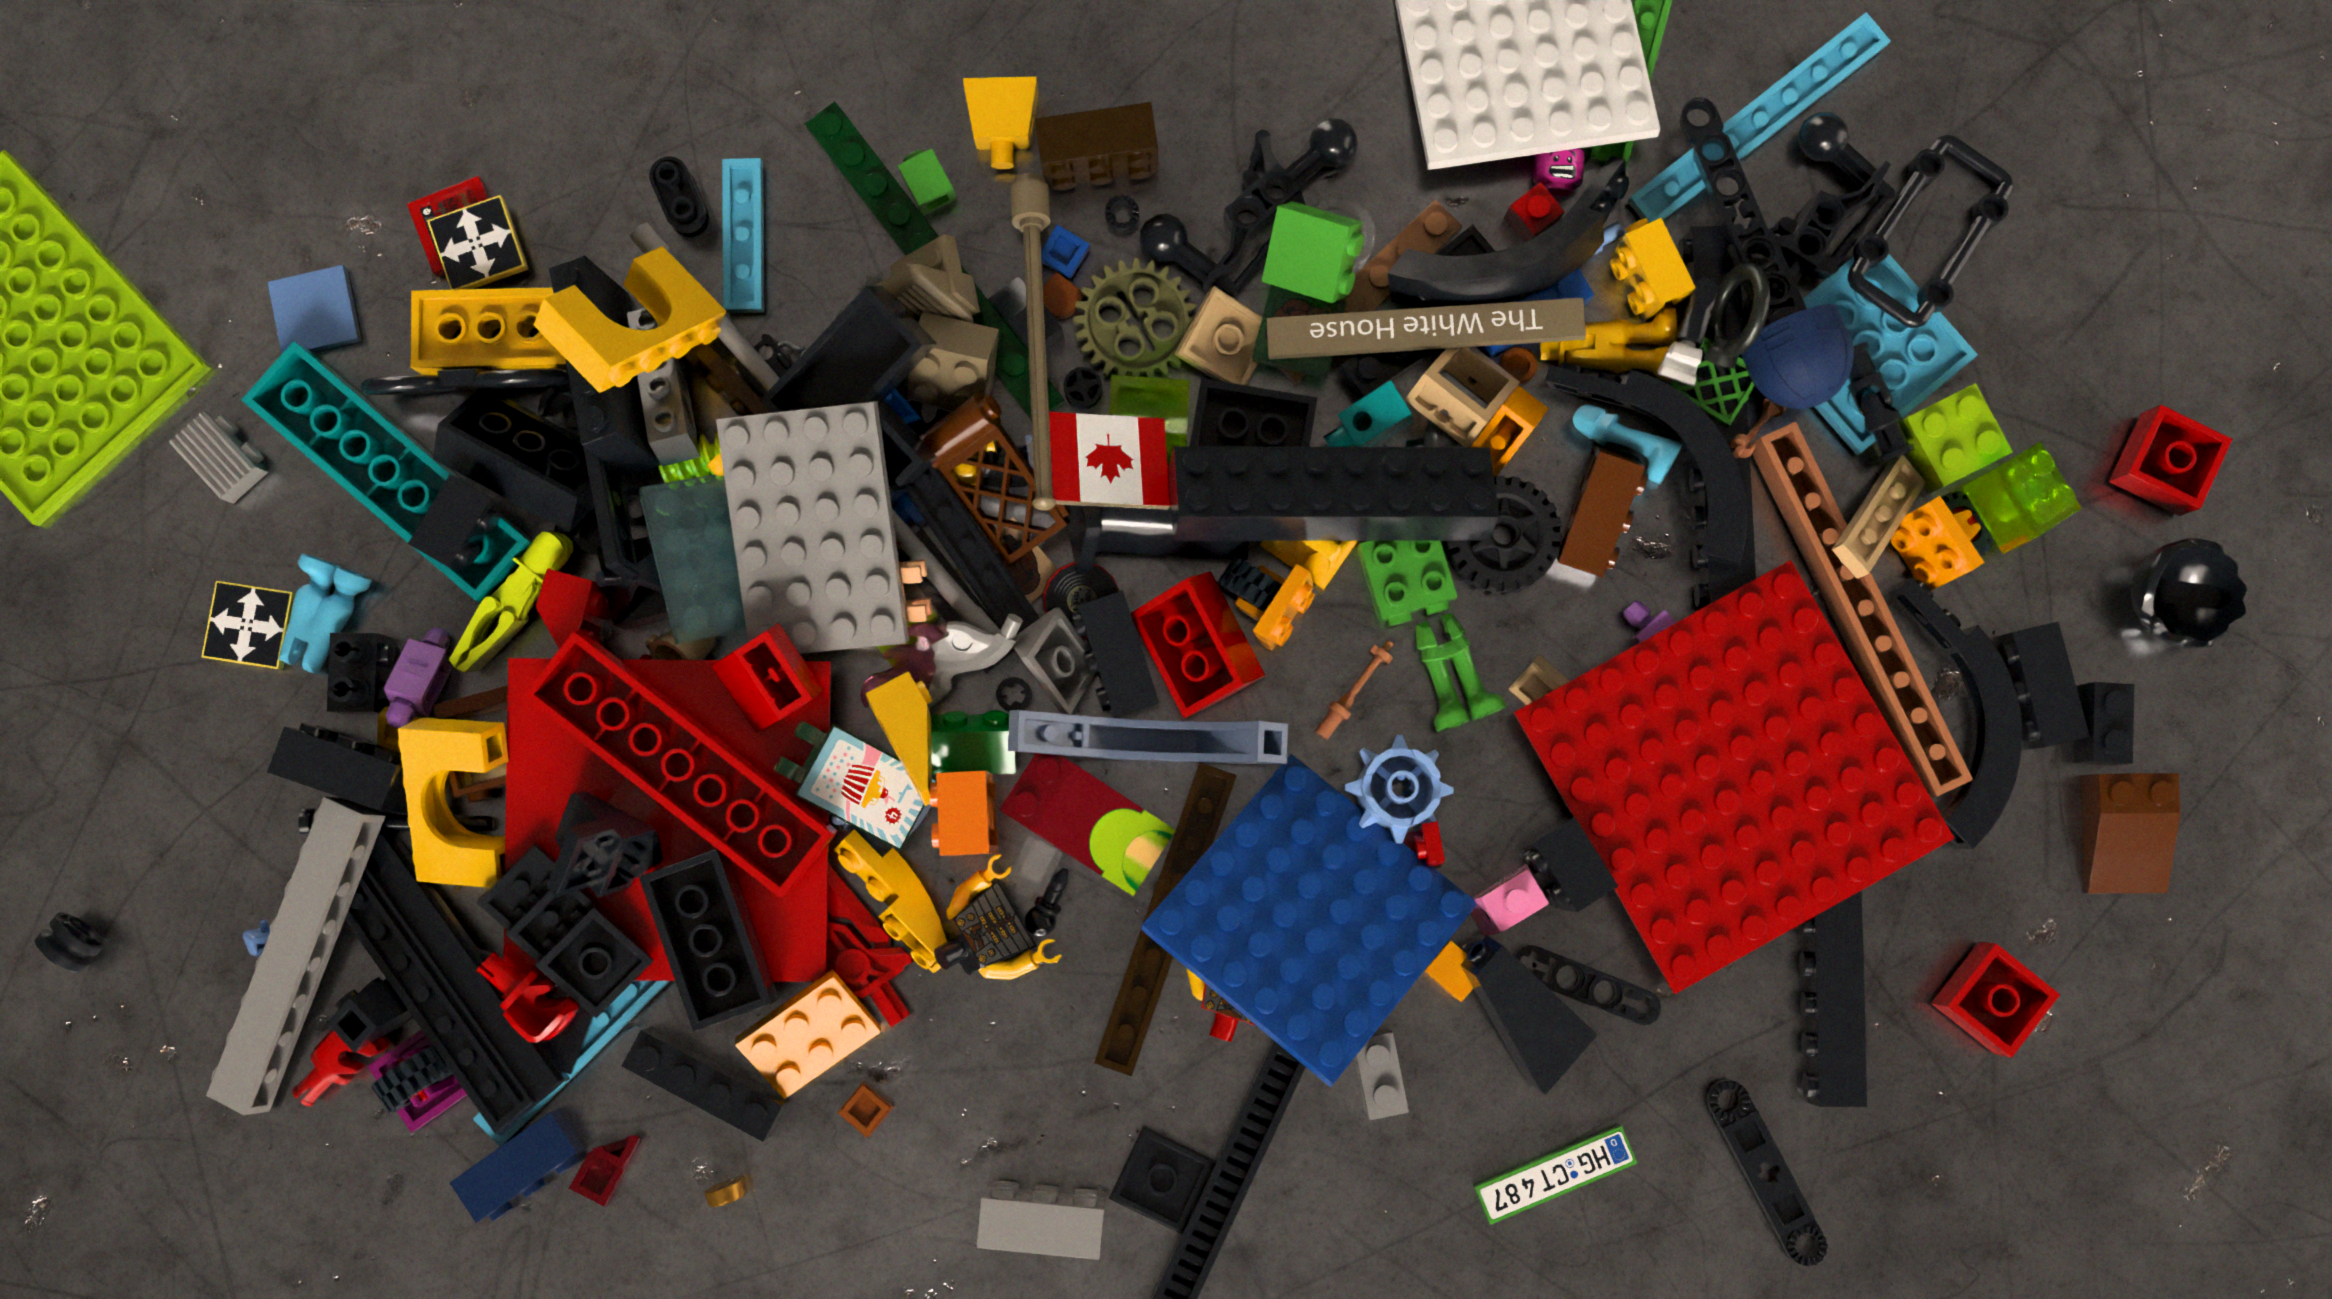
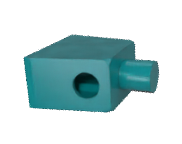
(1381, 406)

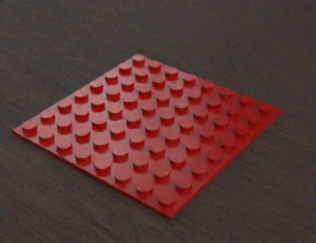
(552, 764)
(1733, 776)

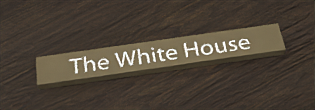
(1426, 328)

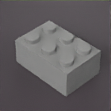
(1041, 1221)

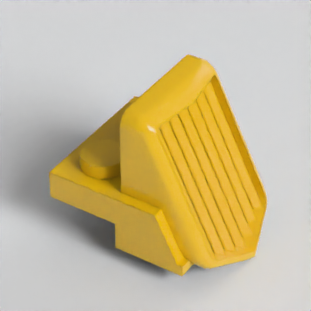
(1317, 557)

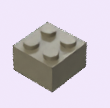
(957, 365)

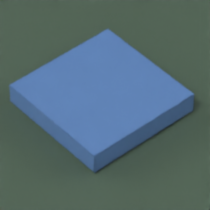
(315, 309)

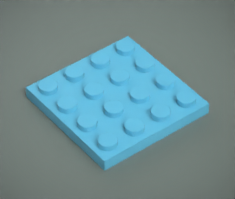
(1910, 358)

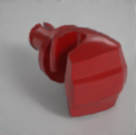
(525, 1001)
(334, 1065)

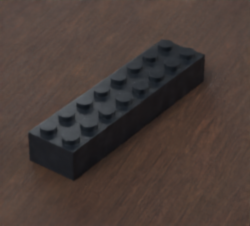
(1332, 493)

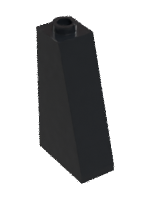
(1529, 1017)

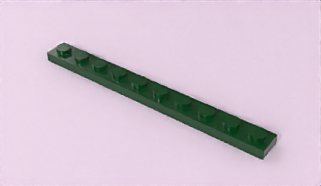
(911, 231)

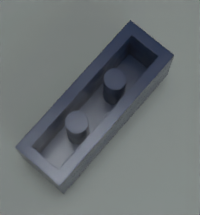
(519, 1166)

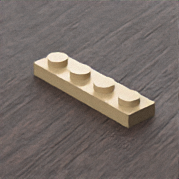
(1879, 516)

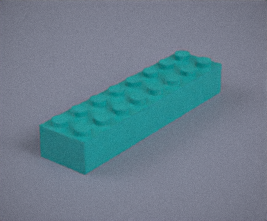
(372, 459)

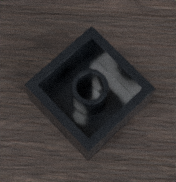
(1568, 865)

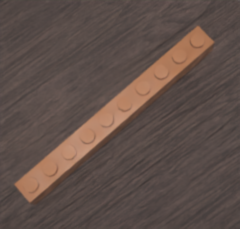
(1859, 611)

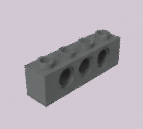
(666, 403)

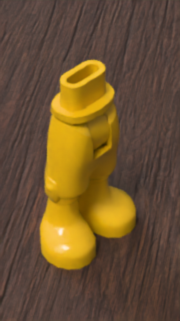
(1607, 341)

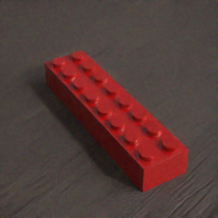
(680, 763)

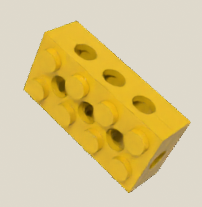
(479, 313)

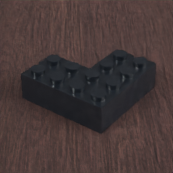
(863, 361)

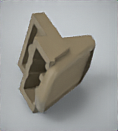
(933, 282)

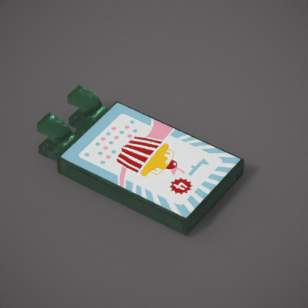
(855, 783)

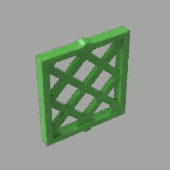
(1741, 397)

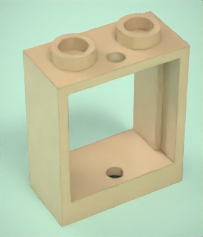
(1465, 416)

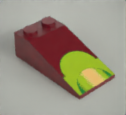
(1087, 820)

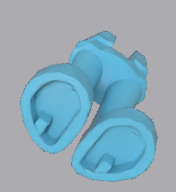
(1605, 428)

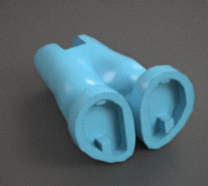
(319, 613)

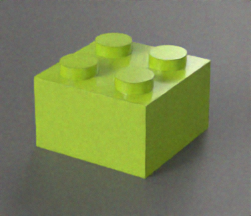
(1954, 438)

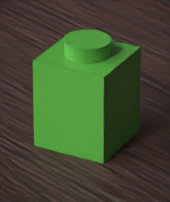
(926, 181)

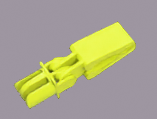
(512, 600)

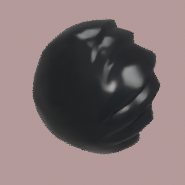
(2188, 593)

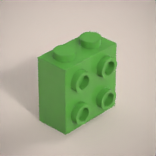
(1313, 252)
(1406, 578)

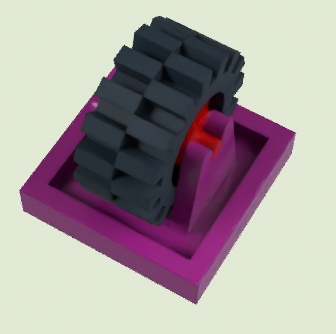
(415, 1082)

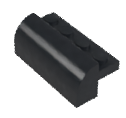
(1152, 534)

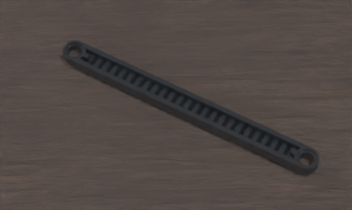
(1231, 1176)

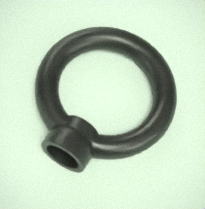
(1724, 350)

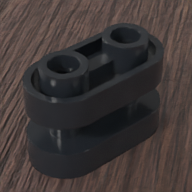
(680, 199)

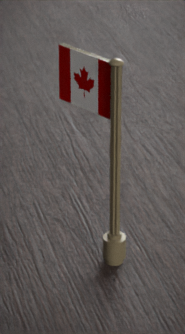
(1077, 454)

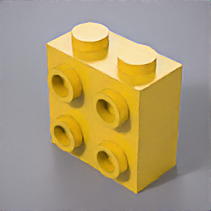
(1651, 269)

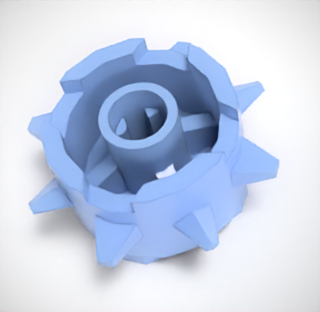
(1397, 765)

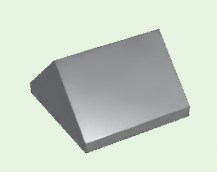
(1056, 659)

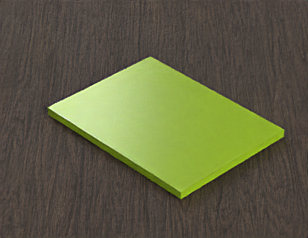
(78, 352)

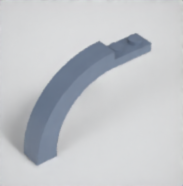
(1148, 739)

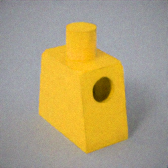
(1002, 115)

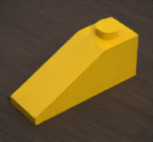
(906, 722)

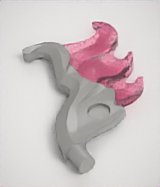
(942, 655)

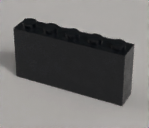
(609, 421)

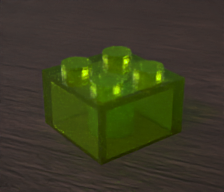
(2022, 497)

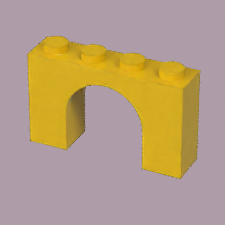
(613, 353)
(440, 844)

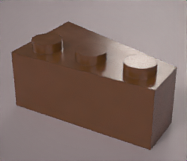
(1602, 511)

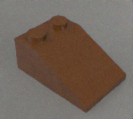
(2129, 831)

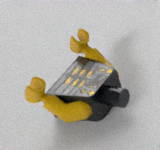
(987, 931)

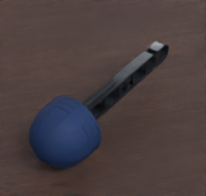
(1801, 351)

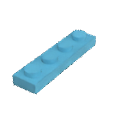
(743, 235)

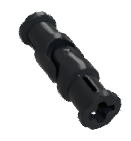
(1877, 407)

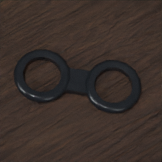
(452, 379)

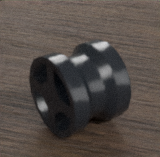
(1081, 381)

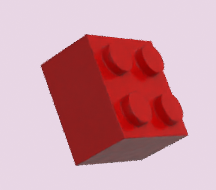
(2170, 460)
(1995, 999)

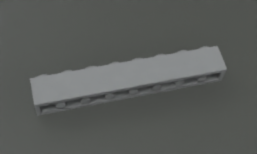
(295, 955)

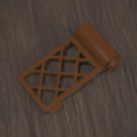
(959, 437)

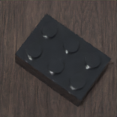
(1251, 416)
(341, 767)

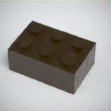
(1097, 145)

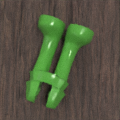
(1479, 701)

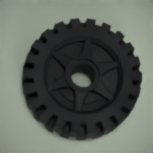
(1531, 549)

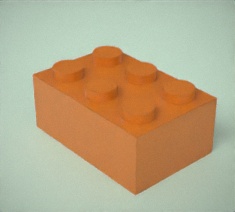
(965, 813)

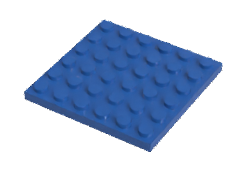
(1309, 919)

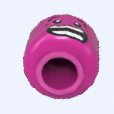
(1559, 171)

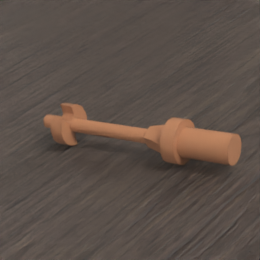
(1742, 442)
(1340, 709)

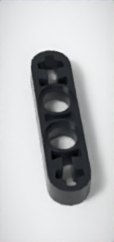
(1587, 980)

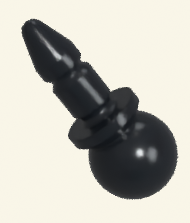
(1041, 918)

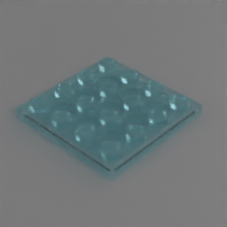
(695, 556)

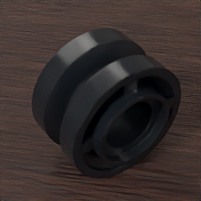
(69, 942)

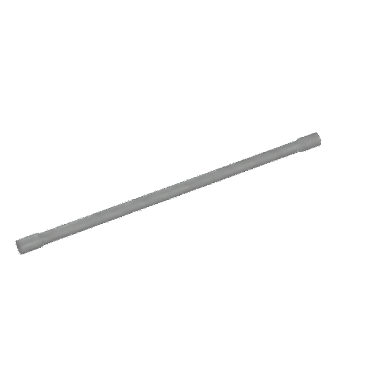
(647, 240)

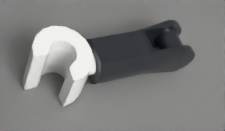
(1684, 354)

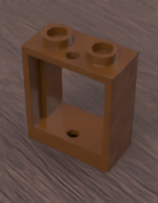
(467, 707)

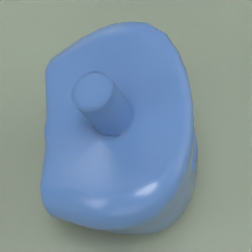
(256, 938)

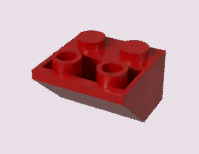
(572, 605)
(767, 678)

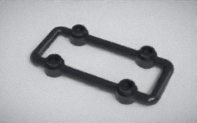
(1873, 247)

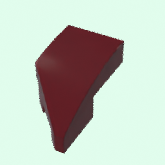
(604, 1170)

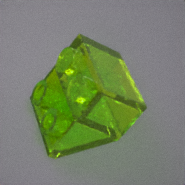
(1153, 399)

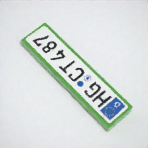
(1555, 1174)

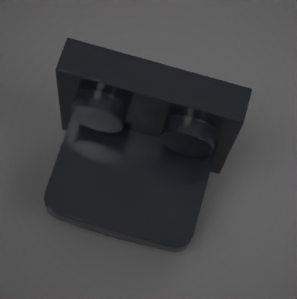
(601, 848)

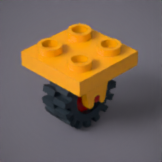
(1942, 539)
(1268, 598)

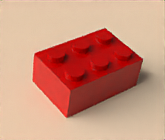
(1197, 644)

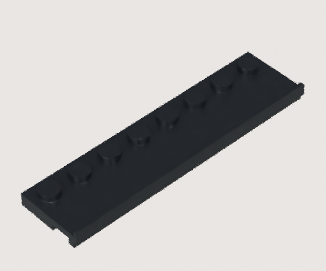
(435, 976)

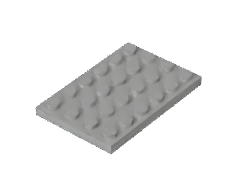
(814, 526)

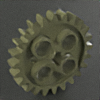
(1104, 337)

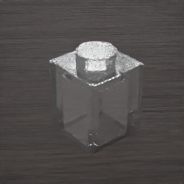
(1035, 867)

